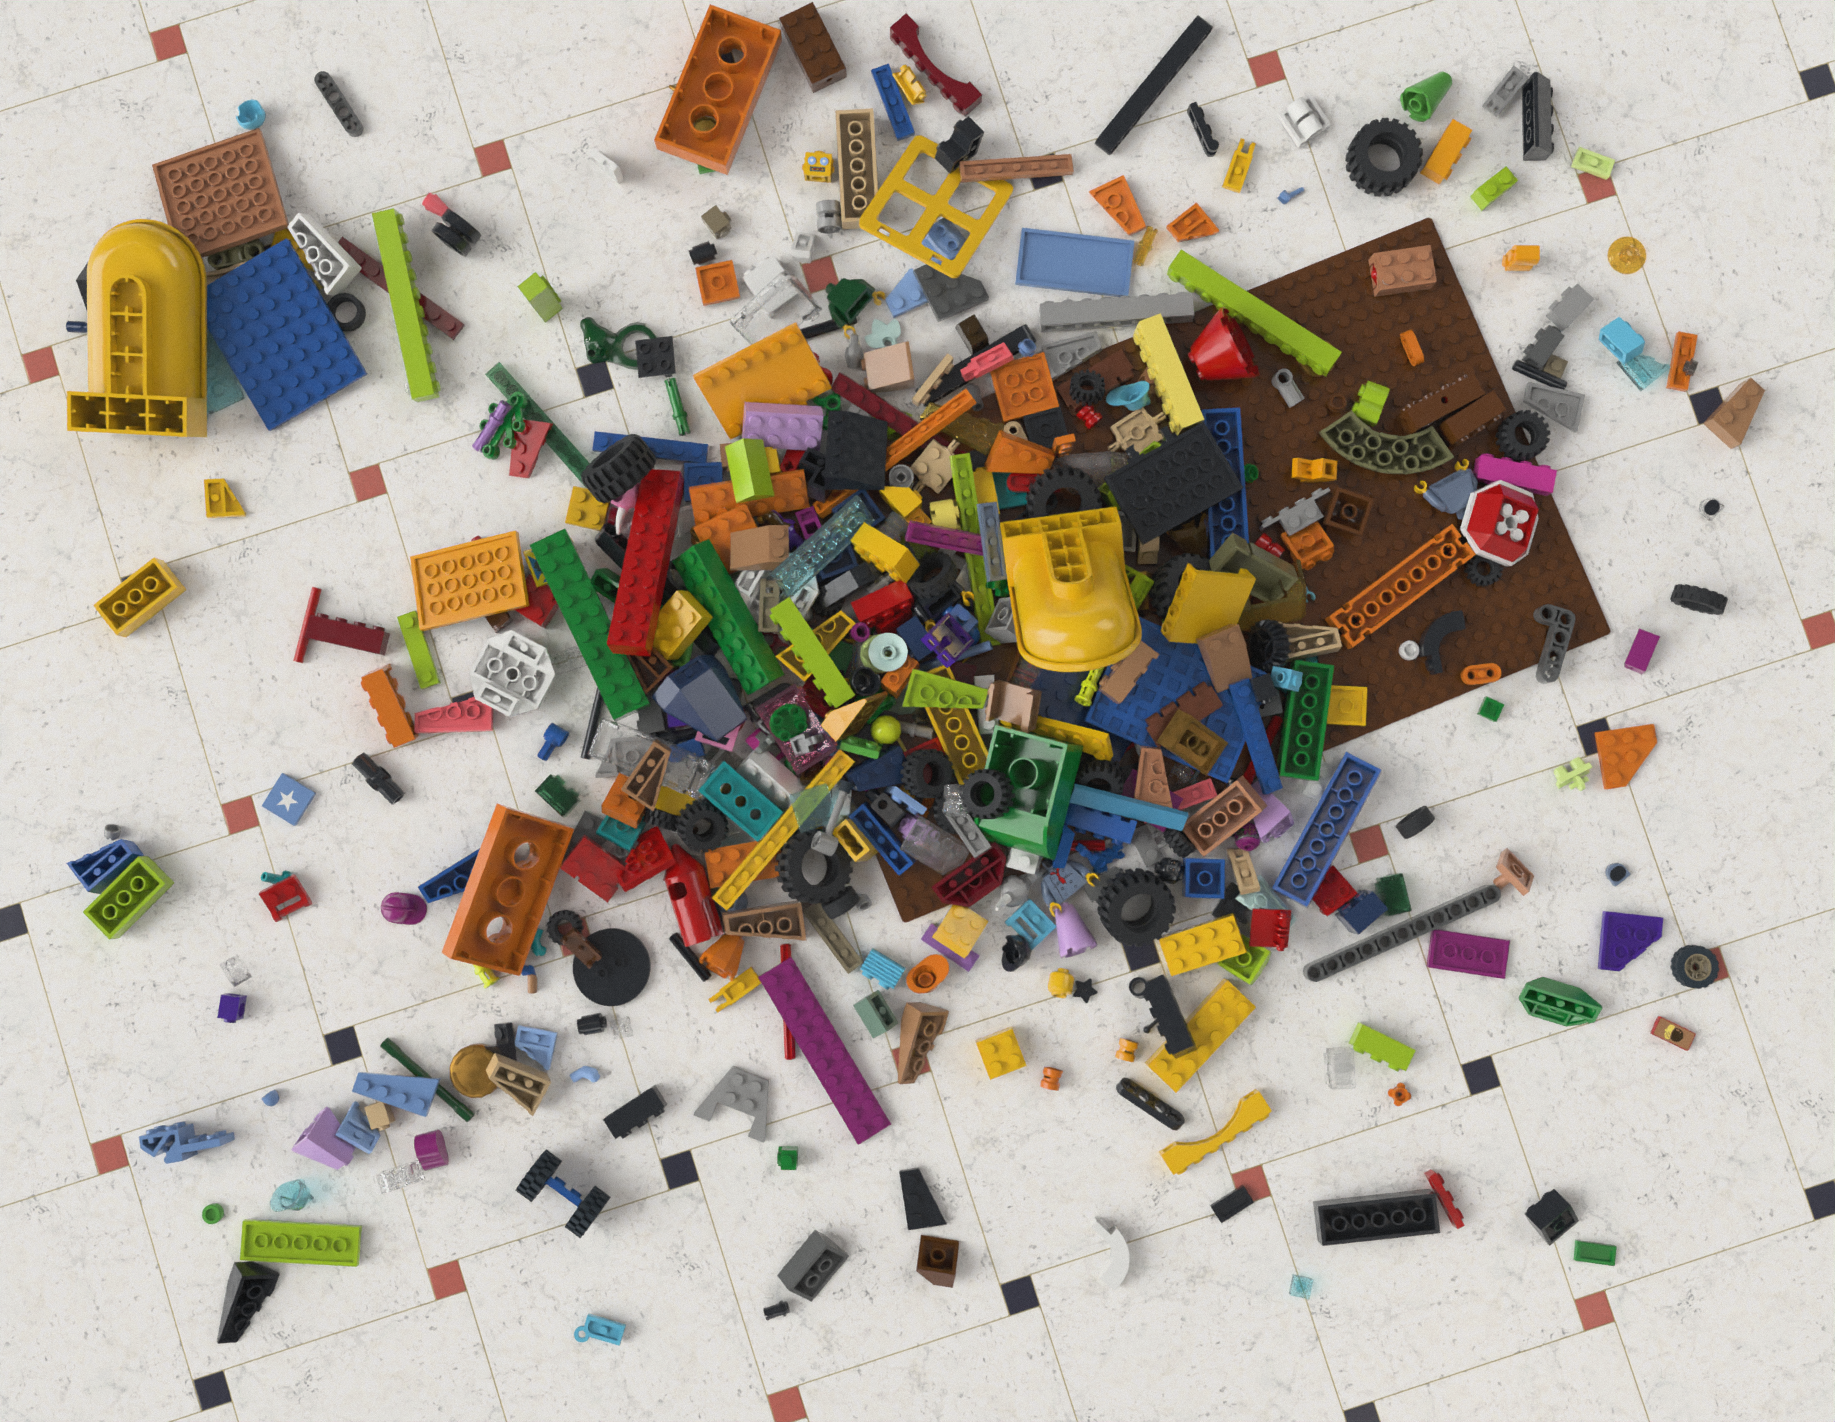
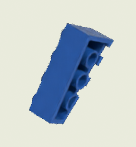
(1100, 824)
(449, 881)

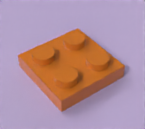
(717, 282)

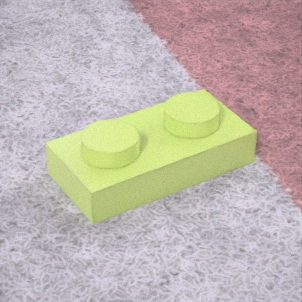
(1593, 163)

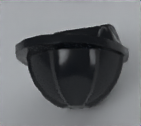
(1015, 952)

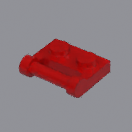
(282, 892)

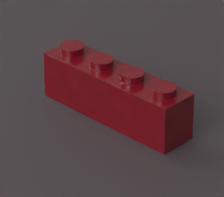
(346, 634)

